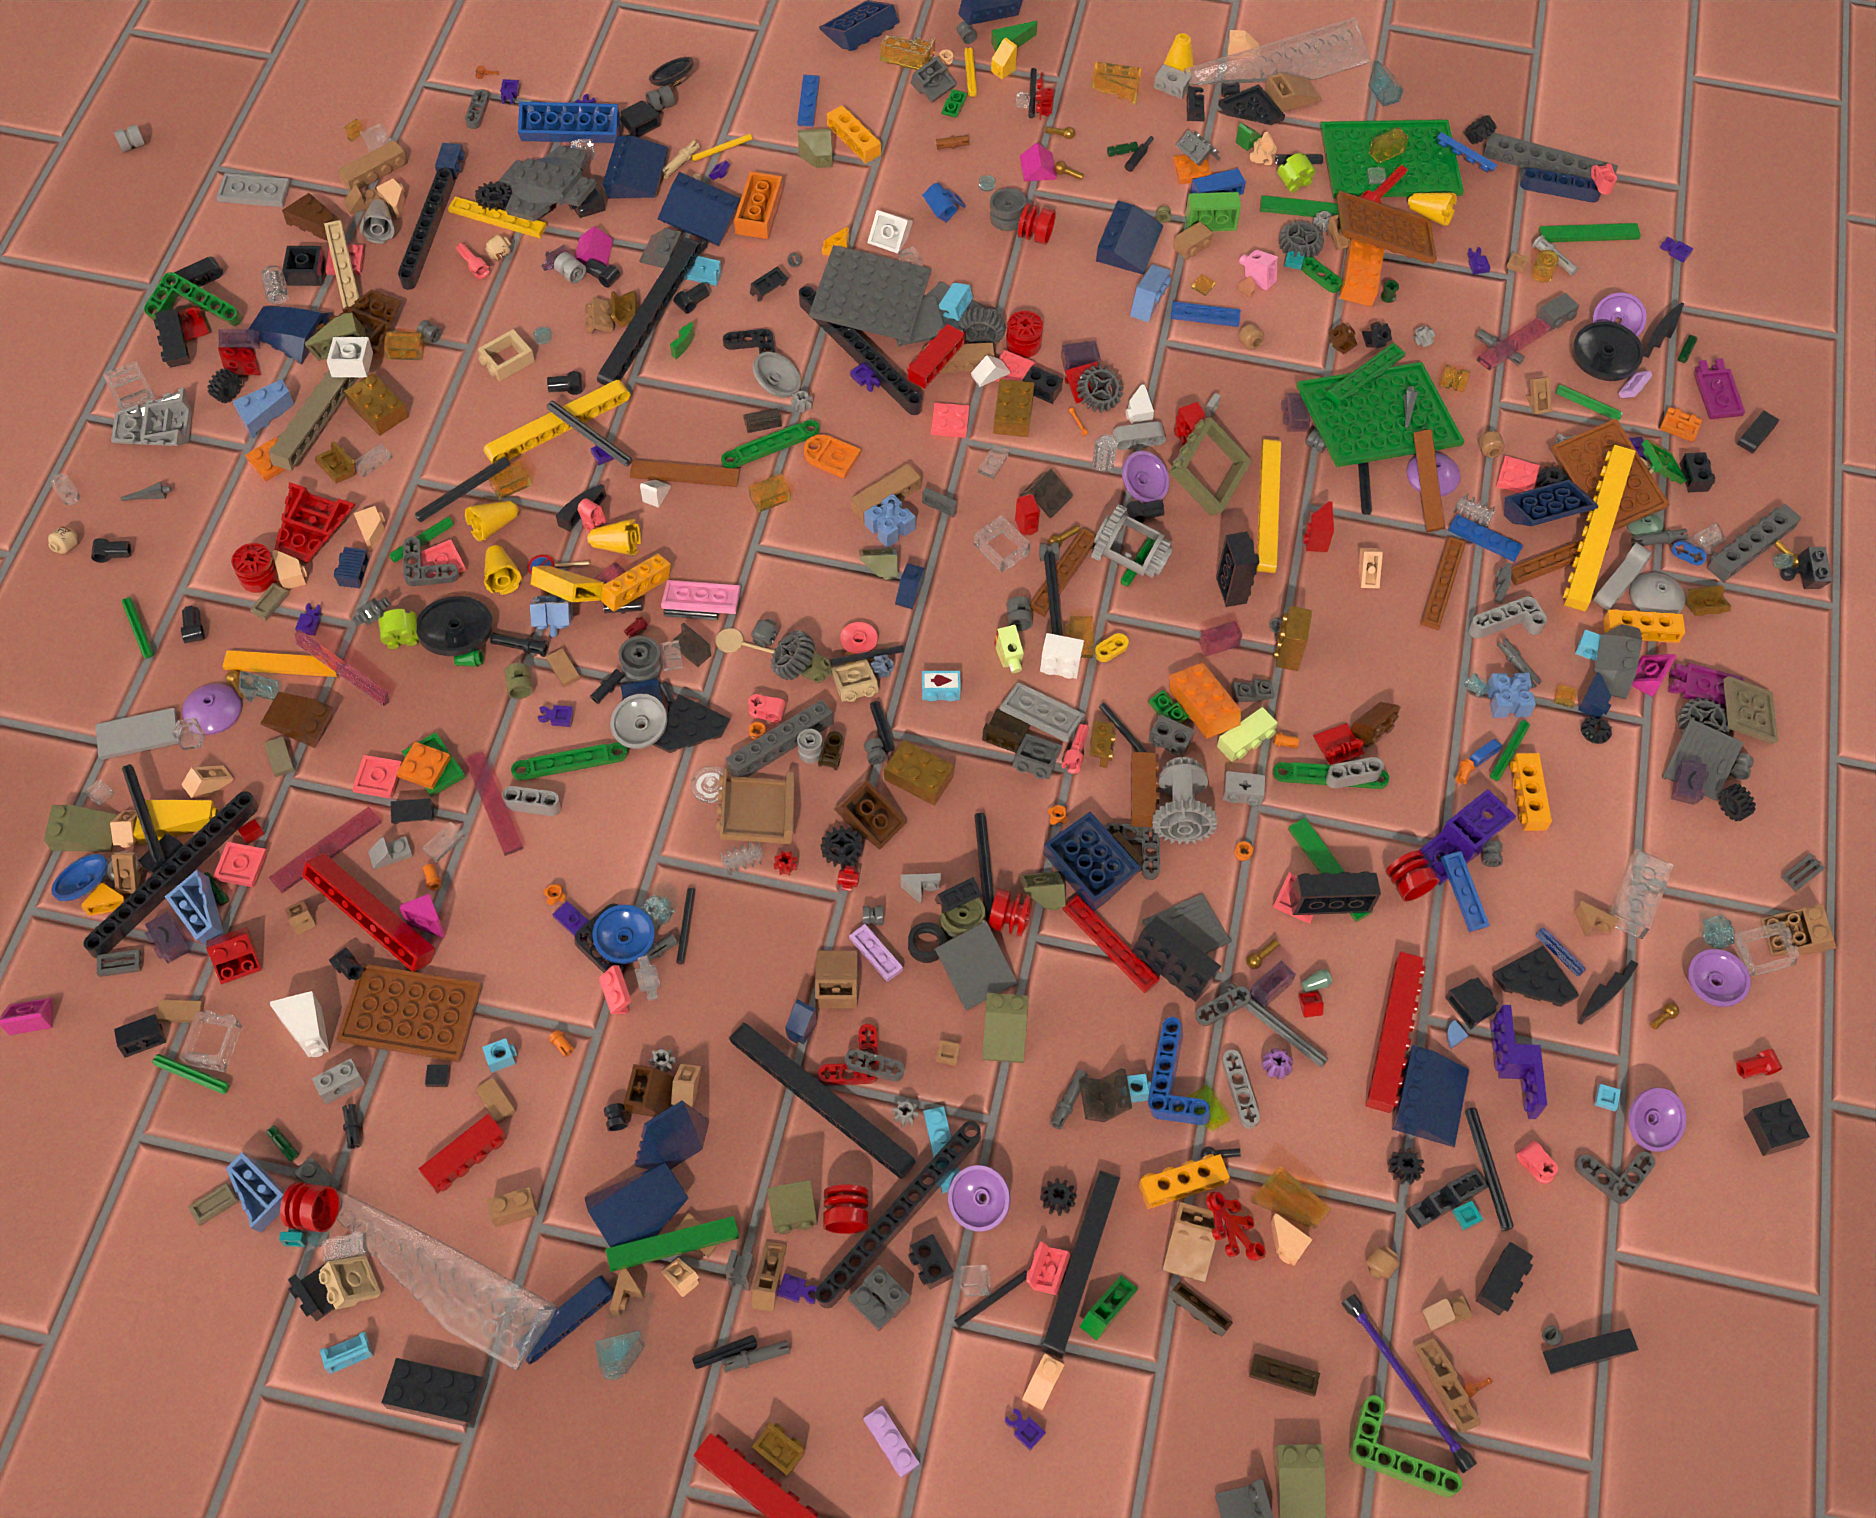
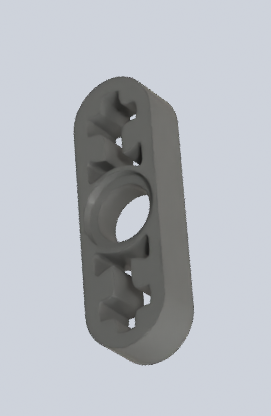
(475, 103)
(1239, 1004)
(858, 1066)

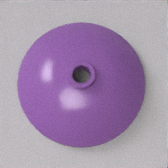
(1623, 307)
(1448, 474)
(1145, 476)
(216, 715)
(1723, 969)
(1665, 1122)
(966, 1199)

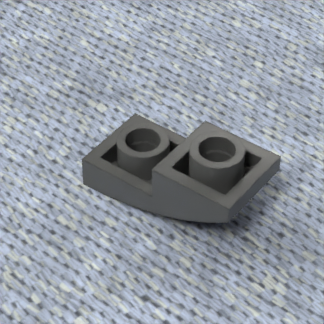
(1503, 582)
(1251, 692)

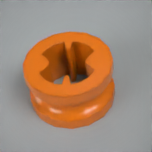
(756, 725)
(1243, 857)

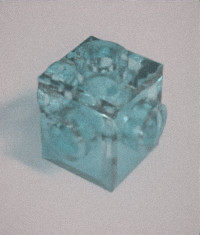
(658, 910)
(1718, 932)

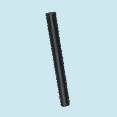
(1032, 93)
(866, 655)
(1120, 726)
(685, 926)
(988, 1301)

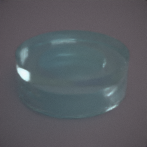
(987, 183)
(542, 335)
(1783, 561)
(315, 1238)

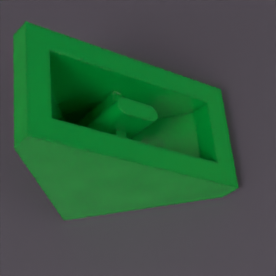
(1247, 136)

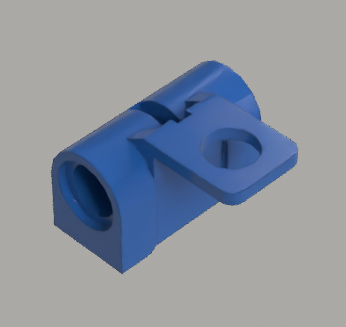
(942, 201)

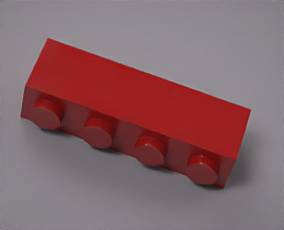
(935, 356)
(462, 1154)

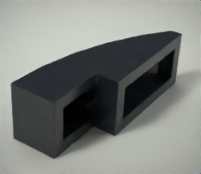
(569, 514)

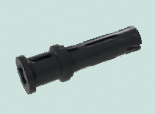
(527, 645)

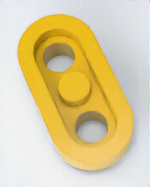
(1110, 649)

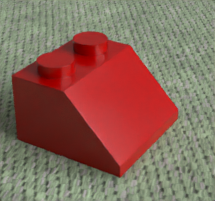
(1320, 529)

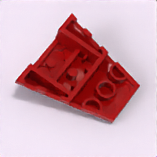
(308, 522)

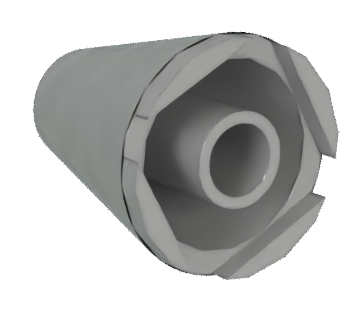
(377, 223)

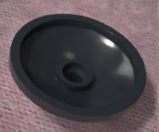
(672, 72)

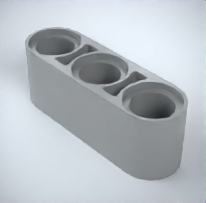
(1139, 435)
(1361, 767)
(524, 795)

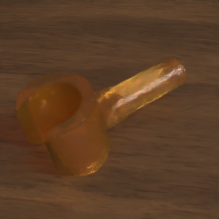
(480, 71)
(1471, 1389)

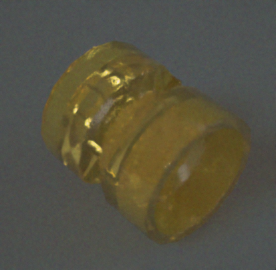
(1544, 266)
(1454, 378)

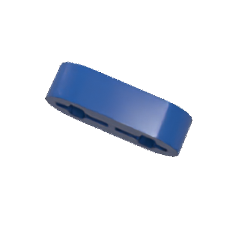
(1687, 556)
(1486, 752)

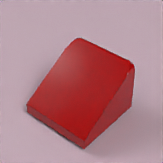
(250, 831)
(1311, 1004)

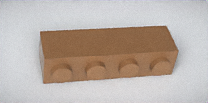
(373, 166)
(968, 357)
(900, 483)

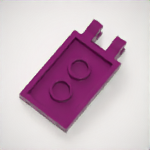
(1718, 390)
(1699, 682)

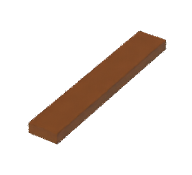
(684, 473)
(1429, 480)
(1545, 563)
(1065, 569)
(1443, 583)

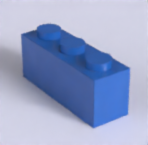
(1220, 183)

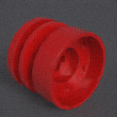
(1038, 224)
(1024, 333)
(254, 567)
(1412, 876)
(1010, 912)
(309, 1207)
(845, 1209)

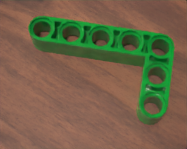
(193, 296)

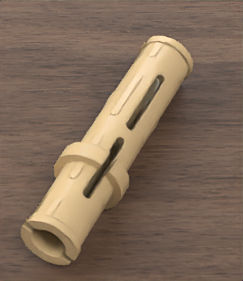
(684, 155)

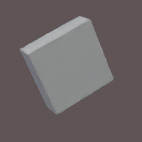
(1212, 405)

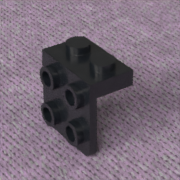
(312, 1294)

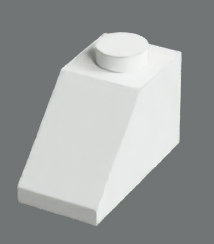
(1140, 407)

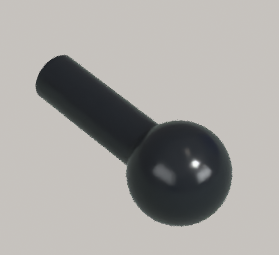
(1789, 573)
(668, 695)
(1225, 1153)

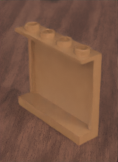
(755, 809)

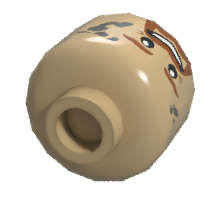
(498, 247)
(62, 540)

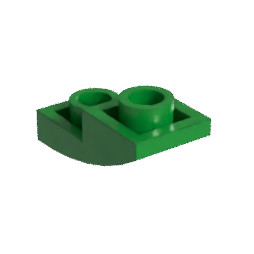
(954, 103)
(680, 345)
(1165, 706)

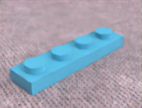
(939, 1135)

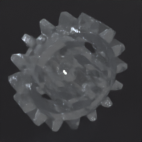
(647, 978)

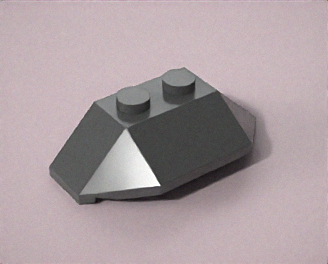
(1619, 658)

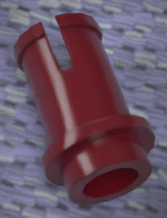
(636, 627)

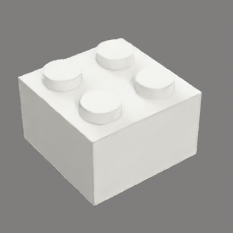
(350, 357)
(1061, 656)

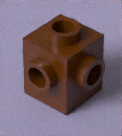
(1343, 338)

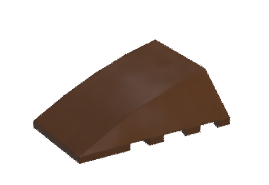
(375, 314)

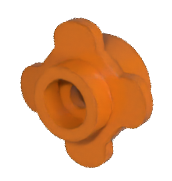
(1061, 810)
(550, 890)

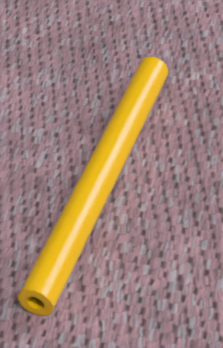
(722, 147)

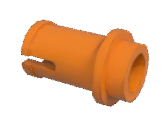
(1285, 740)
(1466, 767)
(431, 876)
(558, 1039)

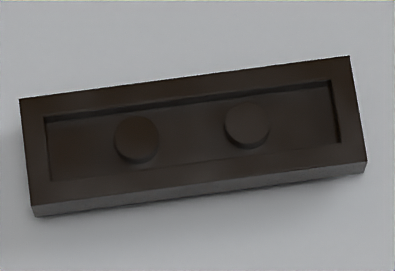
(1200, 1309)
(1284, 1375)

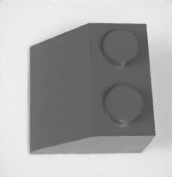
(661, 247)

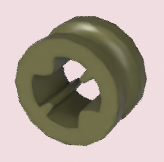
(1163, 214)

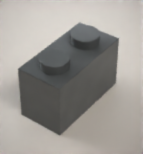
(1558, 311)

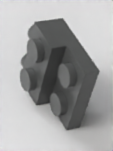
(1037, 756)

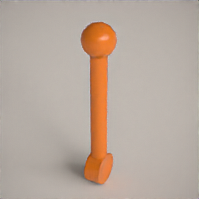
(1072, 411)

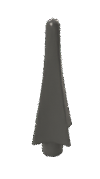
(1409, 401)
(155, 491)

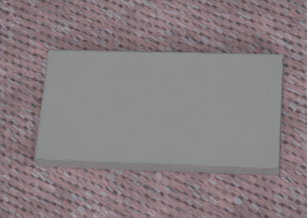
(253, 190)
(1042, 712)
(136, 733)

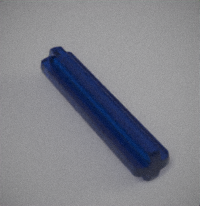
(1560, 951)

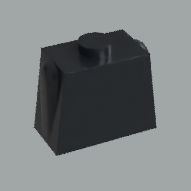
(640, 119)
(591, 205)
(1472, 1002)

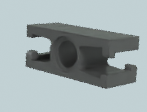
(740, 1270)

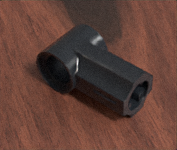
(605, 274)
(688, 300)
(571, 383)
(1143, 511)
(103, 550)
(192, 627)
(346, 964)

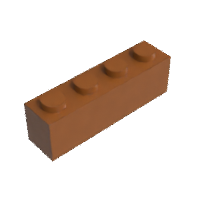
(1144, 788)

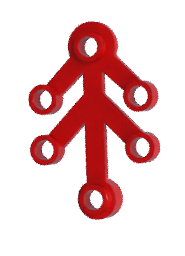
(1218, 1204)

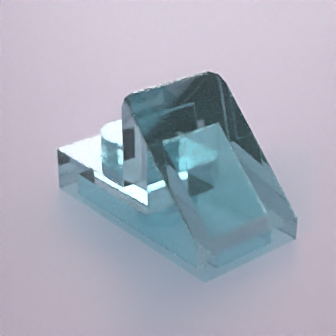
(254, 685)

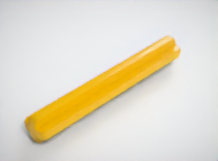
(970, 72)

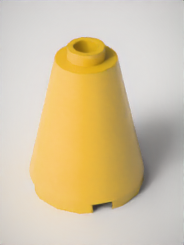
(1180, 53)
(1434, 206)
(490, 518)
(617, 537)
(500, 571)

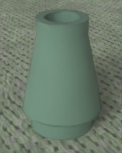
(1318, 980)

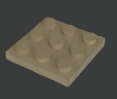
(1750, 710)

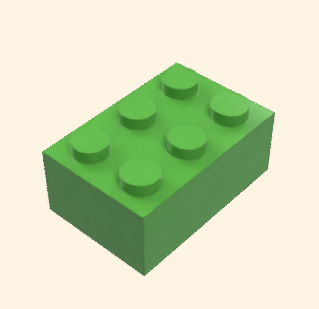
(1213, 210)

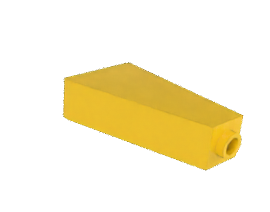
(566, 584)
(176, 817)

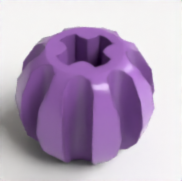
(1284, 1063)

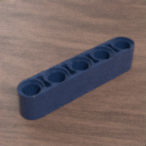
(1560, 185)
(572, 1315)

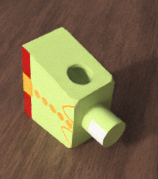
(1009, 648)

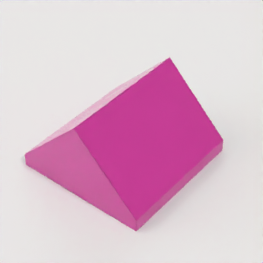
(1037, 164)
(594, 245)
(1652, 671)
(423, 915)
(27, 1016)

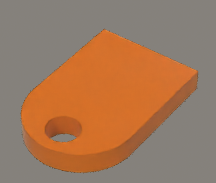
(831, 454)

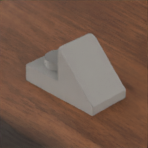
(389, 853)
(916, 882)

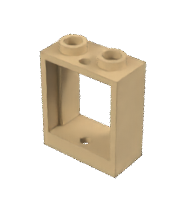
(510, 366)

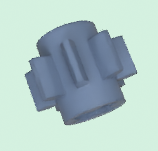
(882, 666)

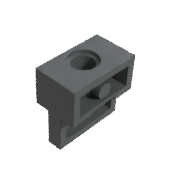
(933, 80)
(887, 1291)

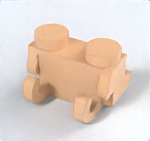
(1263, 150)

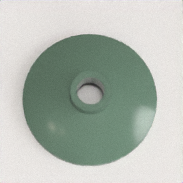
(1646, 526)

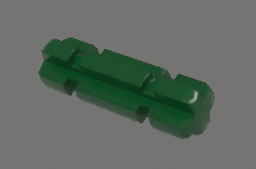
(1122, 149)
(1687, 349)
(220, 896)
(282, 1143)

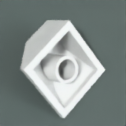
(889, 231)

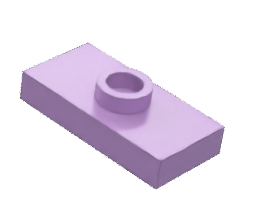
(1635, 384)

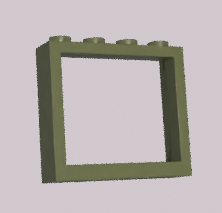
(1191, 484)

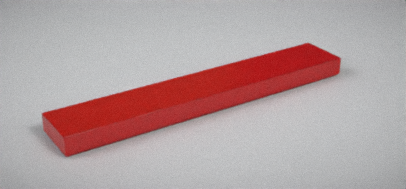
(1111, 944)

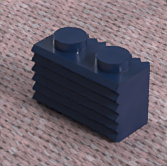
(451, 157)
(351, 567)

